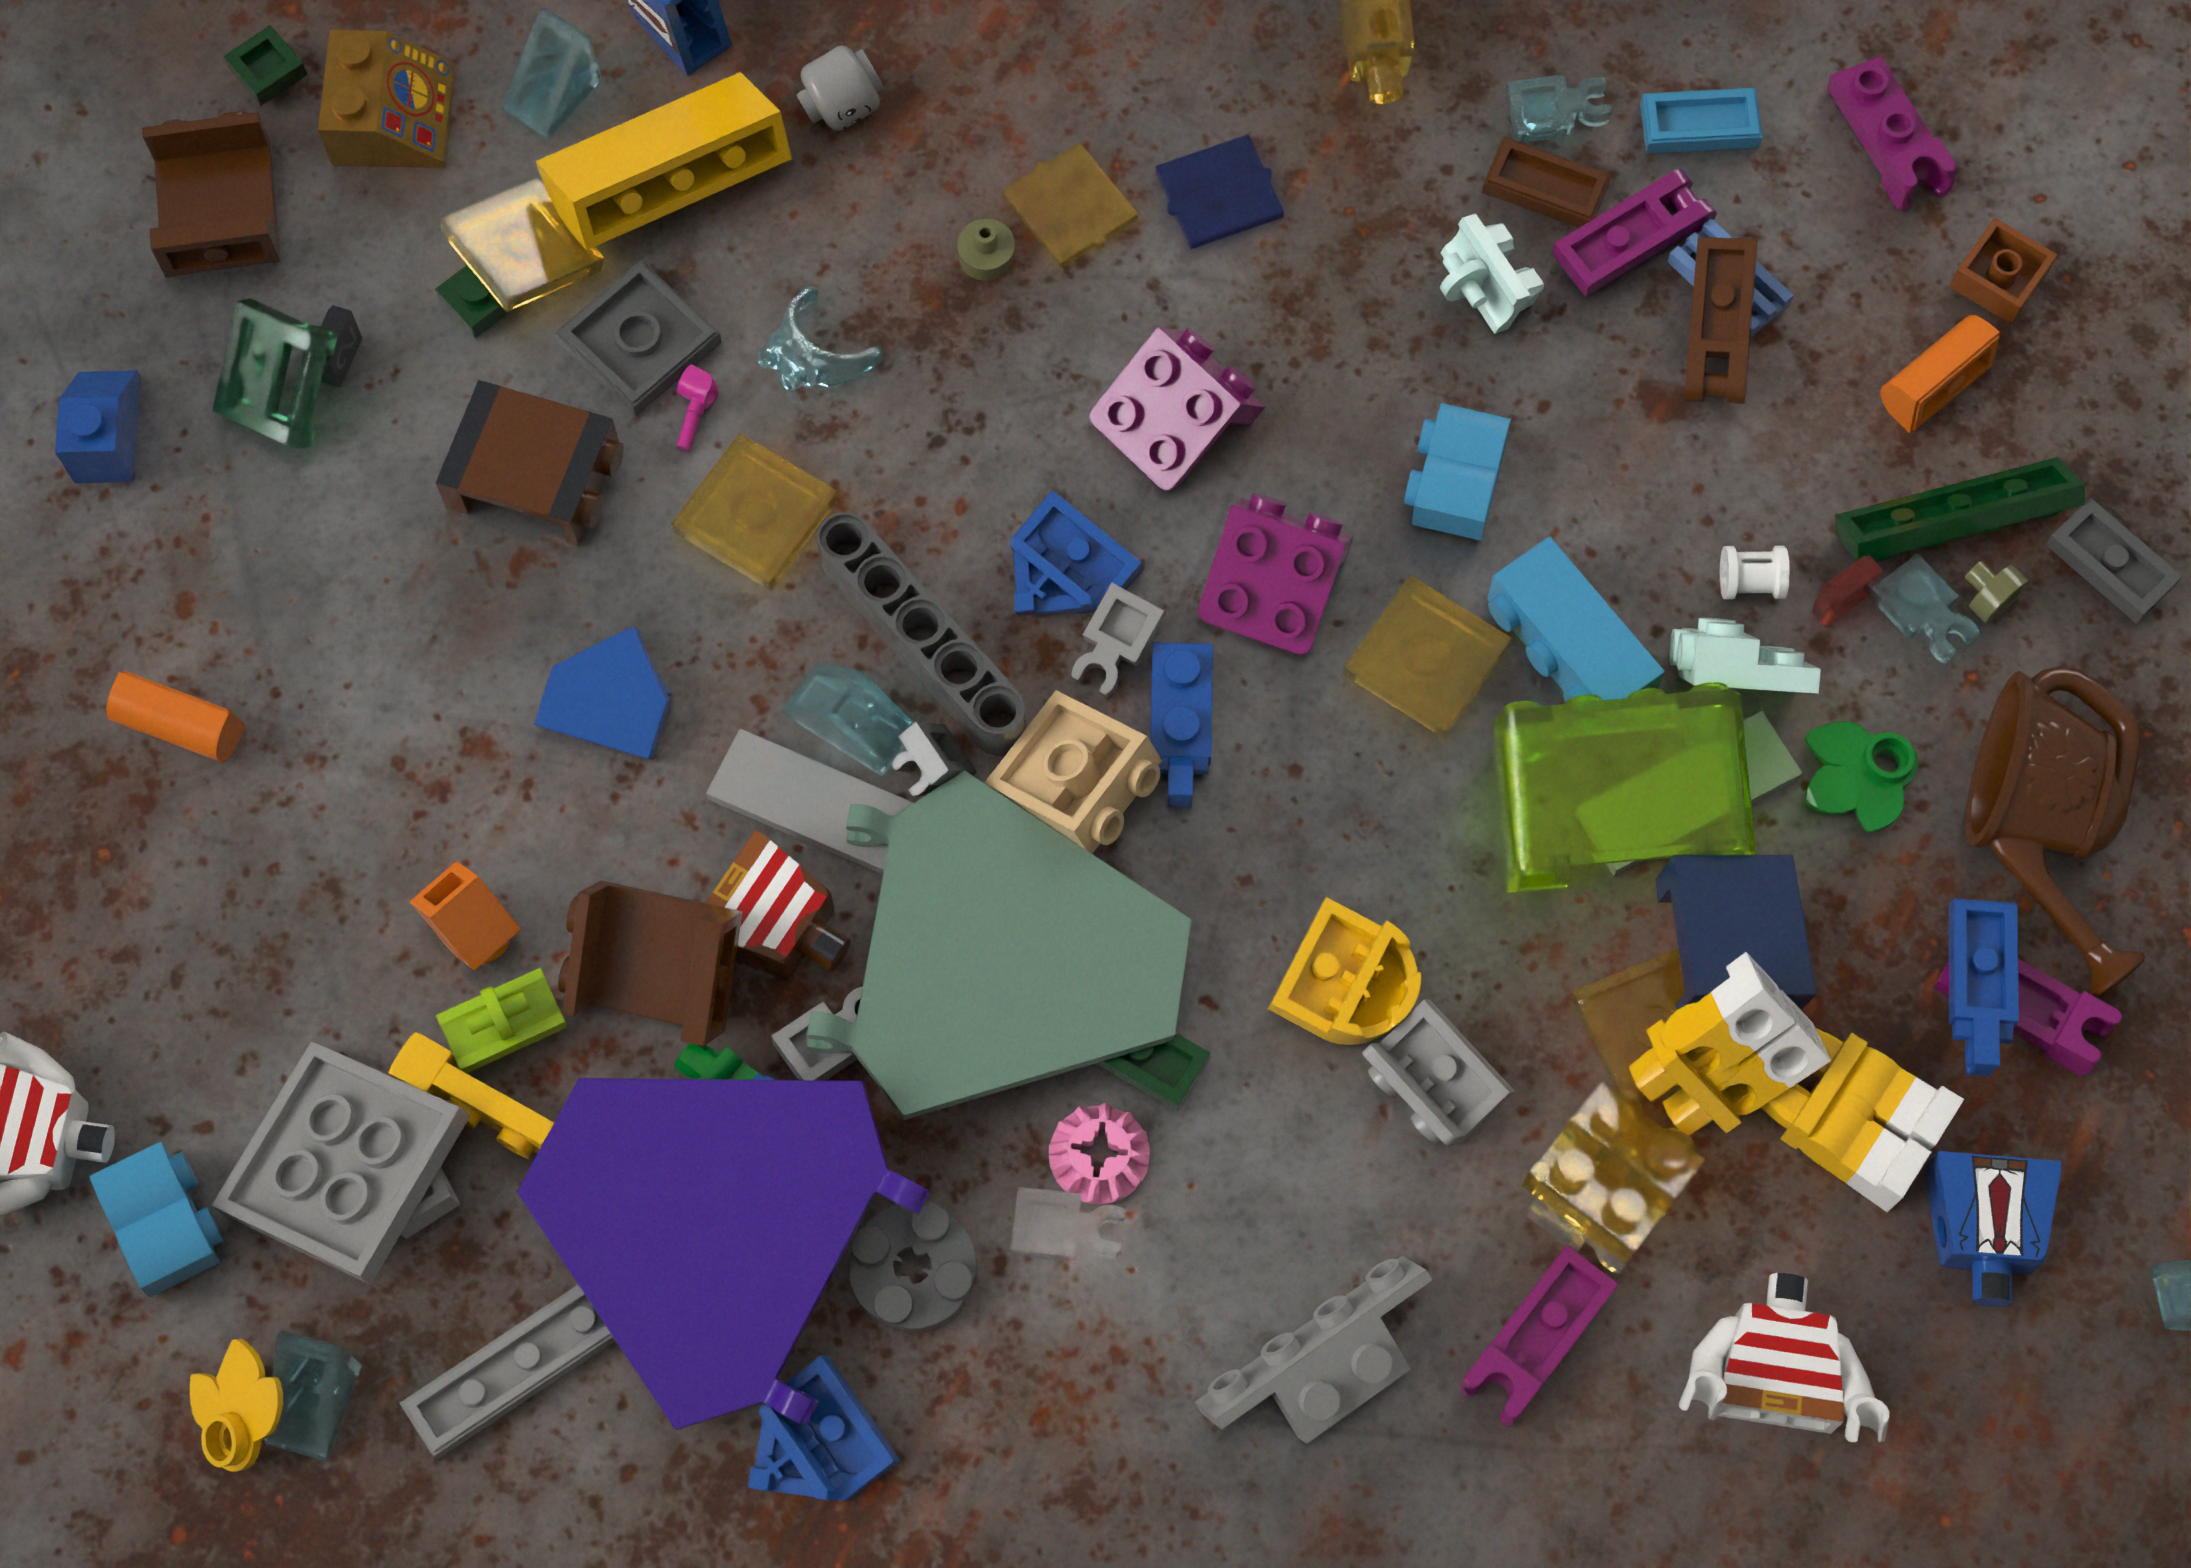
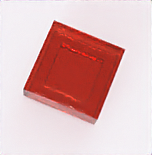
(1846, 590)

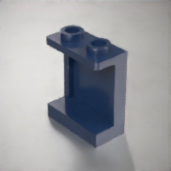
(1735, 908)

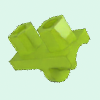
(501, 1021)

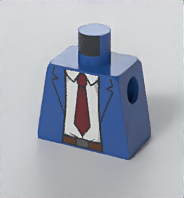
(685, 40)
(1991, 1217)

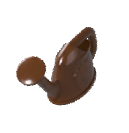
(2058, 788)

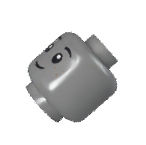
(840, 88)

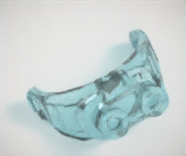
(804, 363)

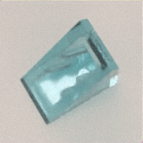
(552, 75)
(849, 714)
(316, 1393)

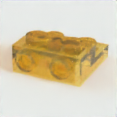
(1614, 1171)

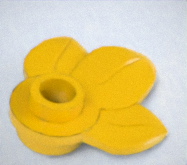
(236, 1407)

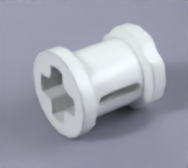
(1754, 572)

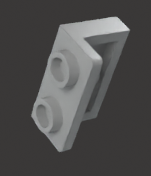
(1437, 1075)

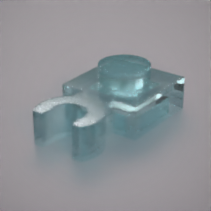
(1548, 109)
(1921, 600)

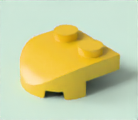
(1348, 978)

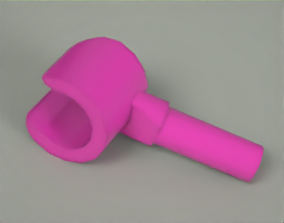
(703, 392)

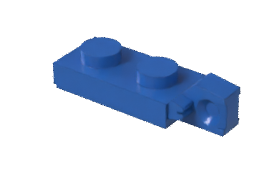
(1182, 714)
(1983, 979)

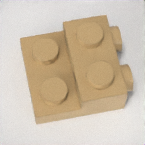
(1077, 771)

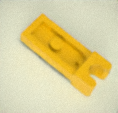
(435, 1071)

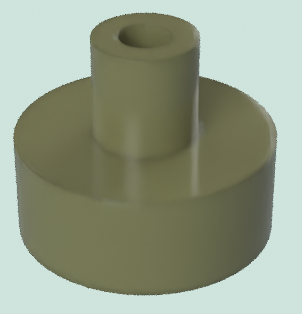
(986, 249)
(1996, 591)

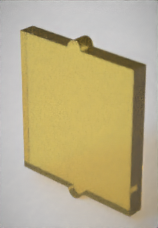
(1070, 205)

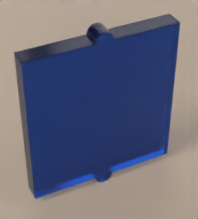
(1219, 191)

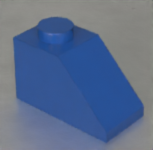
(99, 426)

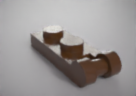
(1721, 317)

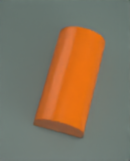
(1941, 372)
(174, 716)

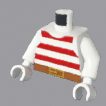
(41, 1126)
(1784, 1368)

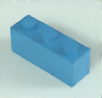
(1569, 627)

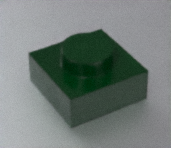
(265, 65)
(470, 301)

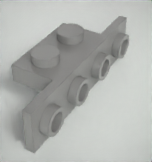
(1326, 1363)

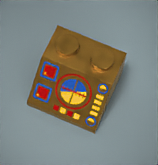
(385, 101)

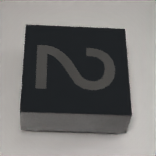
(347, 343)

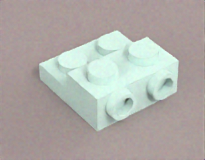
(1729, 656)

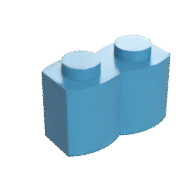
(1459, 471)
(157, 1219)

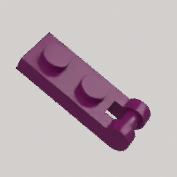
(1632, 232)

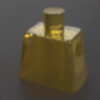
(1378, 45)

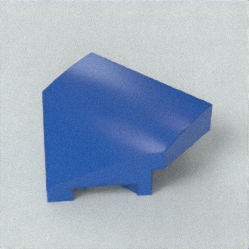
(1066, 561)
(608, 696)
(831, 1455)

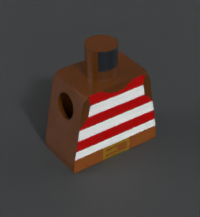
(781, 911)

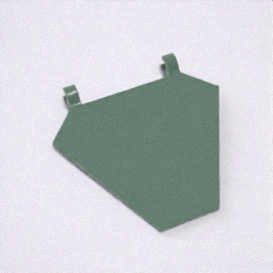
(1000, 954)

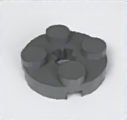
(896, 1299)

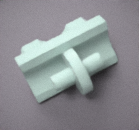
(1484, 275)

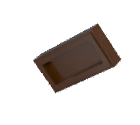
(1546, 183)

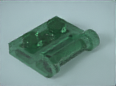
(257, 369)

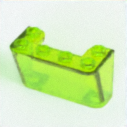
(1620, 781)

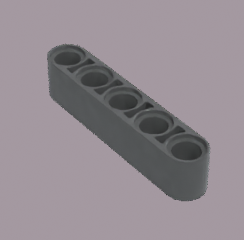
(916, 607)

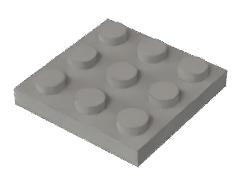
(341, 1162)

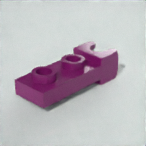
(1892, 131)
(2055, 1017)
(1541, 1332)

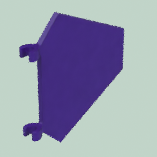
(710, 1223)

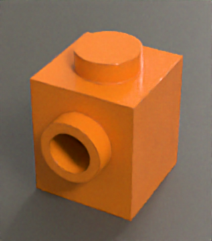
(466, 916)

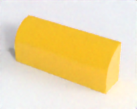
(664, 160)

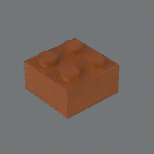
(2003, 270)

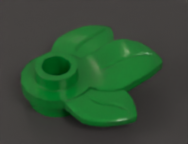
(1852, 778)

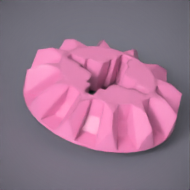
(1120, 1174)

